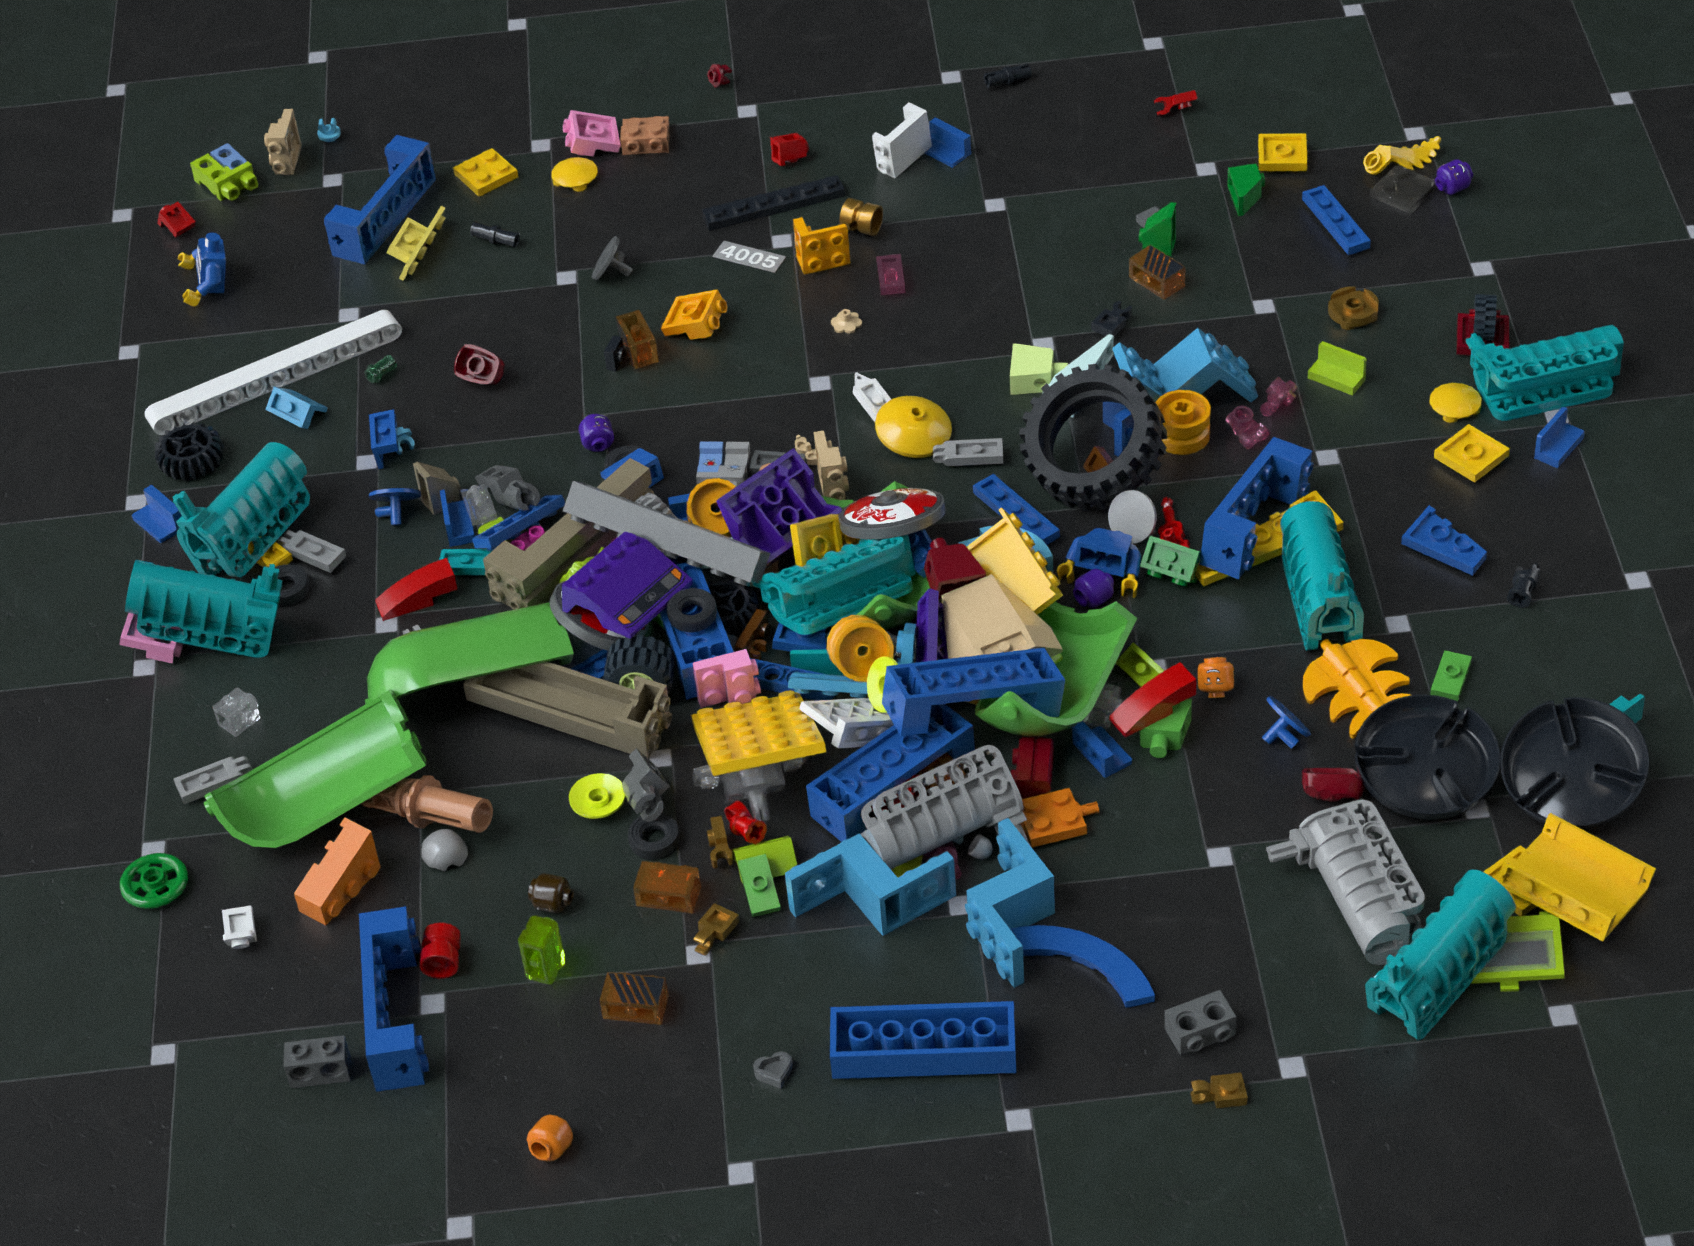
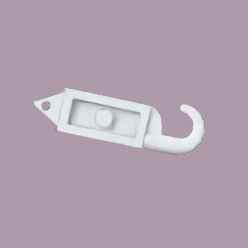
(869, 394)

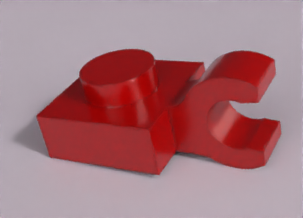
(1180, 100)

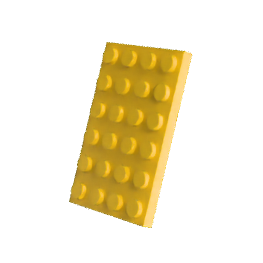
(756, 733)

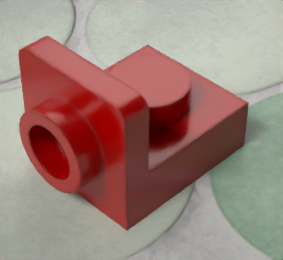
(175, 219)

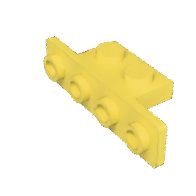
(411, 242)

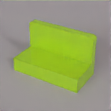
(1338, 368)
(778, 852)

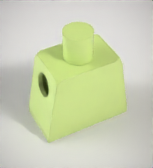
(1032, 368)

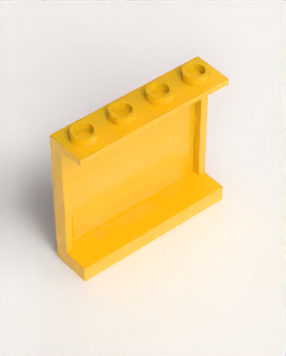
(1012, 560)

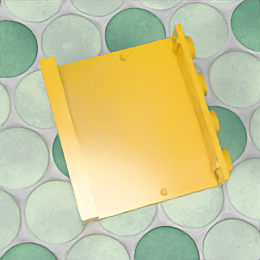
(1577, 877)

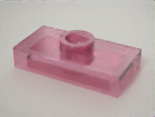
(890, 274)

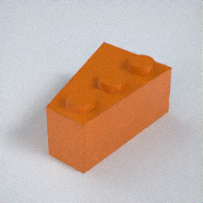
(340, 875)

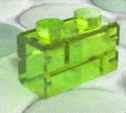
(541, 949)

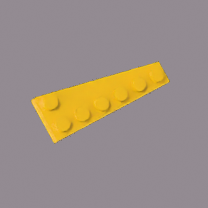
(1268, 541)

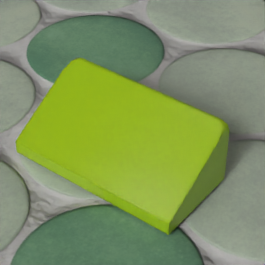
(1138, 665)

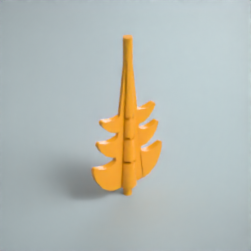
(1350, 672)

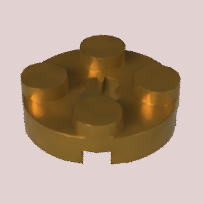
(1364, 312)

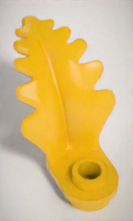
(1379, 158)

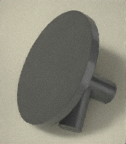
(607, 259)

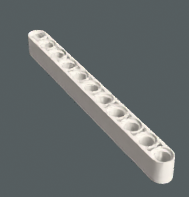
(273, 371)

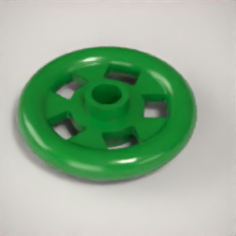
(153, 880)

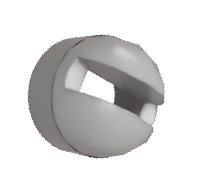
(980, 847)

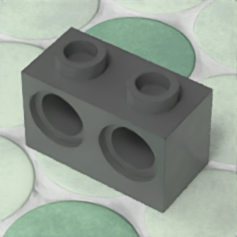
(1200, 1022)
(317, 1061)

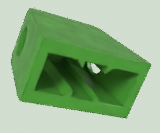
(1169, 731)

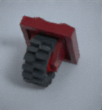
(1483, 321)

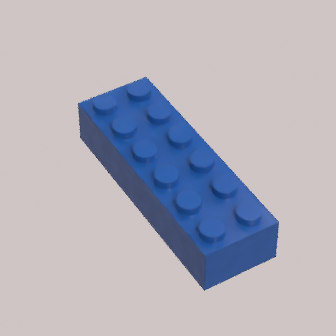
(922, 1040)

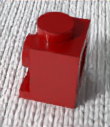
(788, 148)

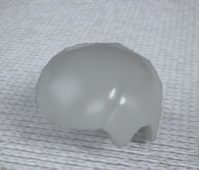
(444, 849)

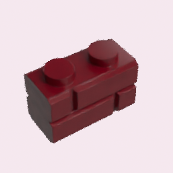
(1034, 766)

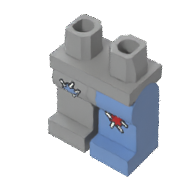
(732, 467)

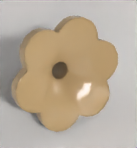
(846, 322)

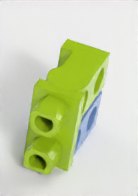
(224, 175)

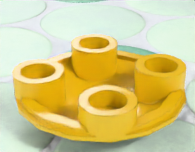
(574, 173)
(1455, 401)

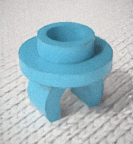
(328, 132)
(404, 437)

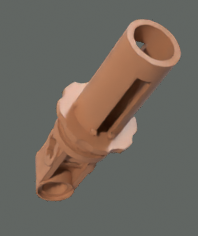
(427, 802)

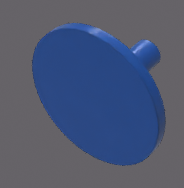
(394, 496)
(1279, 727)

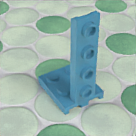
(833, 684)

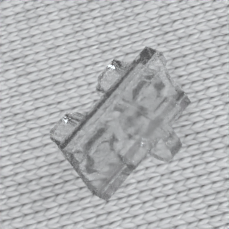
(479, 505)

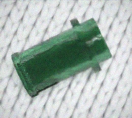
(375, 372)

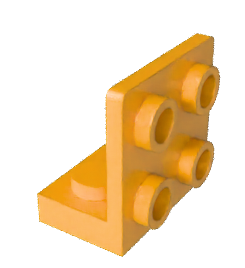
(822, 247)

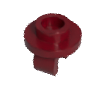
(716, 74)

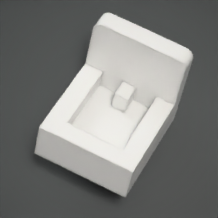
(239, 927)

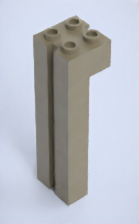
(531, 575)
(579, 704)

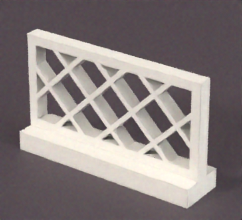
(850, 720)

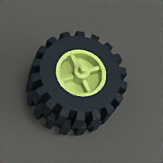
(642, 658)

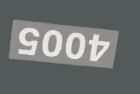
(749, 256)

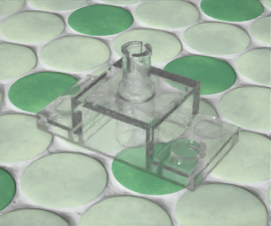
(749, 783)

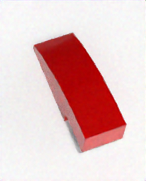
(417, 590)
(1154, 700)

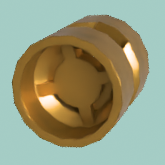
(861, 217)

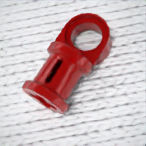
(743, 823)

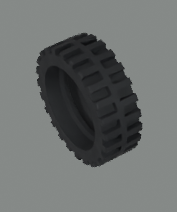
(1068, 397)

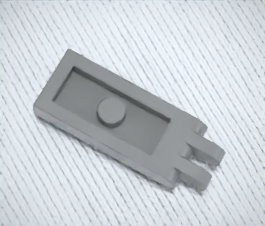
(969, 452)
(312, 550)
(211, 777)

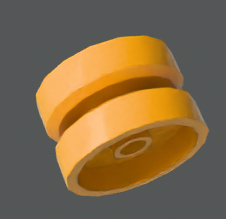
(1185, 420)
(704, 498)
(851, 634)

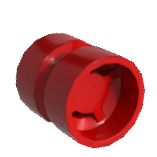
(440, 950)

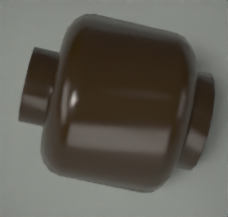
(550, 893)

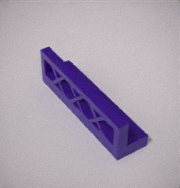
(929, 629)

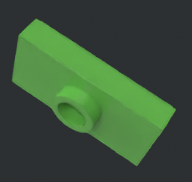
(1451, 675)
(759, 885)

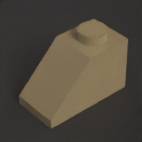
(430, 481)

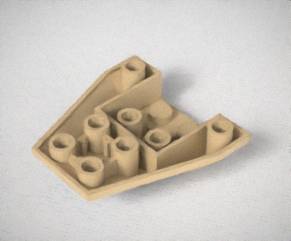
(991, 620)

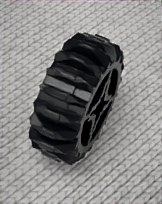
(189, 451)
(734, 604)

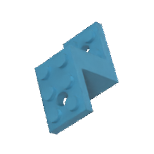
(1191, 366)
(871, 884)
(1010, 901)

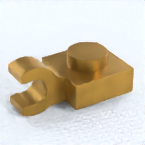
(718, 838)
(716, 923)
(1224, 1090)

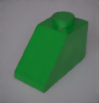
(1245, 186)
(1160, 230)

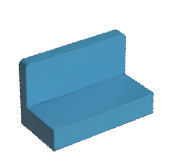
(293, 406)

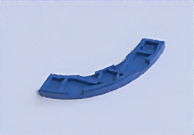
(1091, 952)

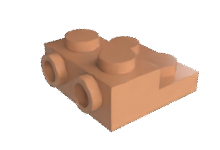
(645, 135)

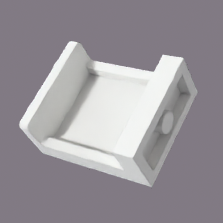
(904, 143)

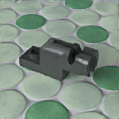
(509, 487)
(644, 787)

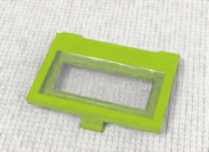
(1527, 954)

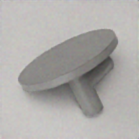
(1133, 515)

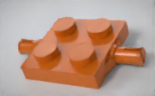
(1055, 817)

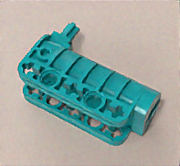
(1546, 371)
(244, 513)
(1318, 575)
(838, 583)
(205, 607)
(1444, 955)

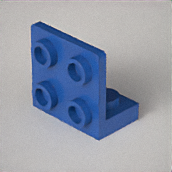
(1121, 421)

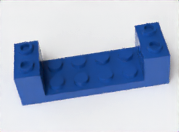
(359, 234)
(1228, 535)
(694, 646)
(916, 686)
(881, 765)
(391, 1052)

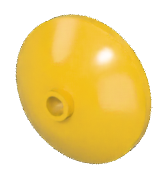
(912, 426)

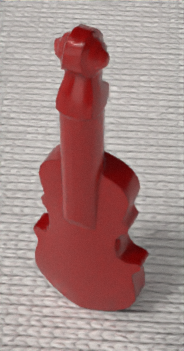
(1172, 530)

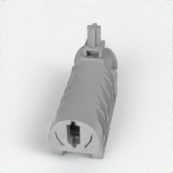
(945, 813)
(1359, 875)

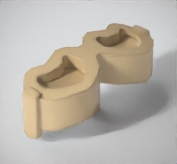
(804, 447)

